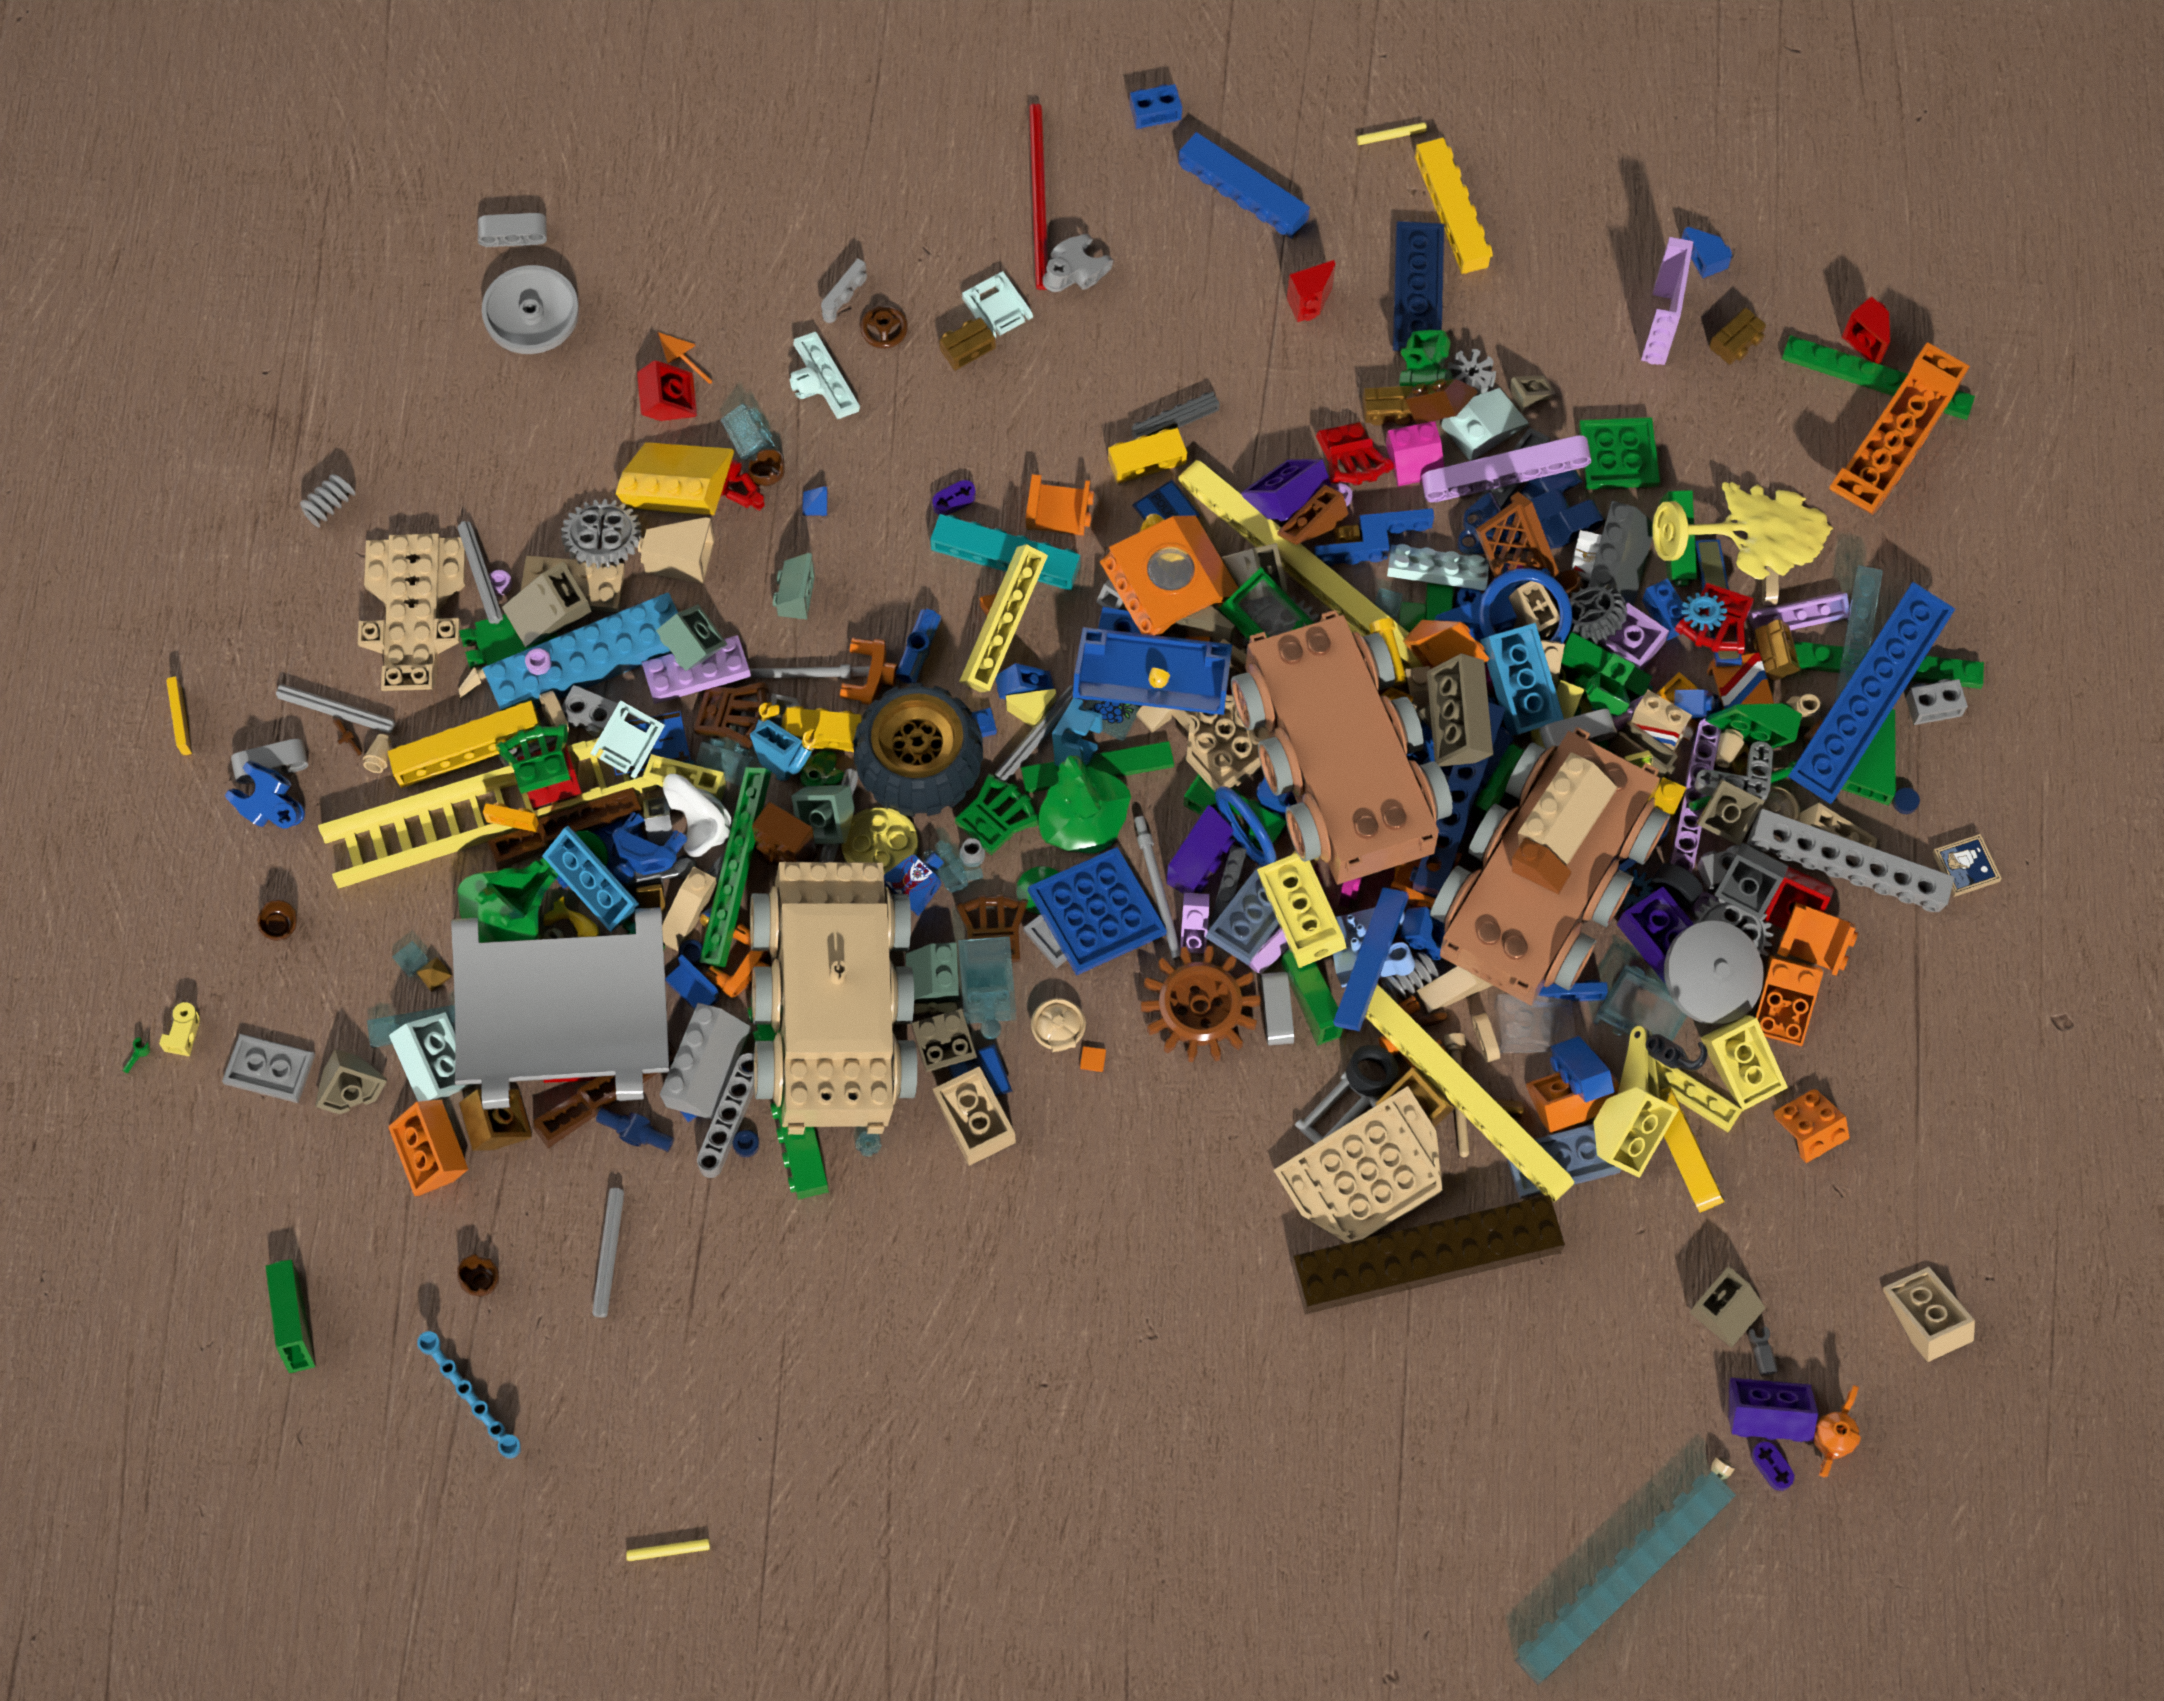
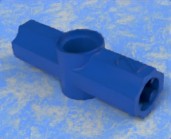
(922, 633)

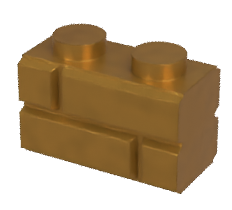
(1737, 336)
(967, 343)
(1386, 405)
(1776, 649)

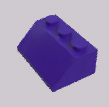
(1287, 488)
(1200, 853)
(1653, 927)
(1772, 1409)

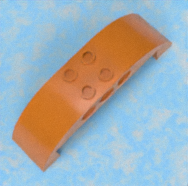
(1900, 430)

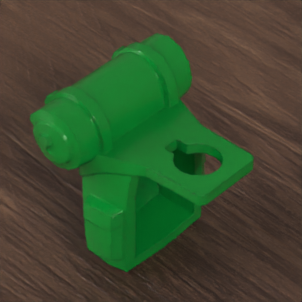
(1425, 358)
(1605, 690)

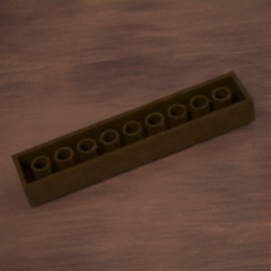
(1427, 1254)

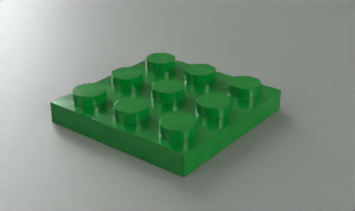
(1620, 453)

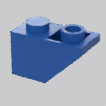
(1698, 702)

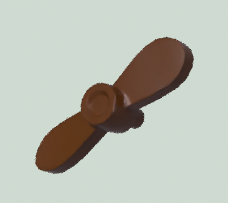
(347, 736)

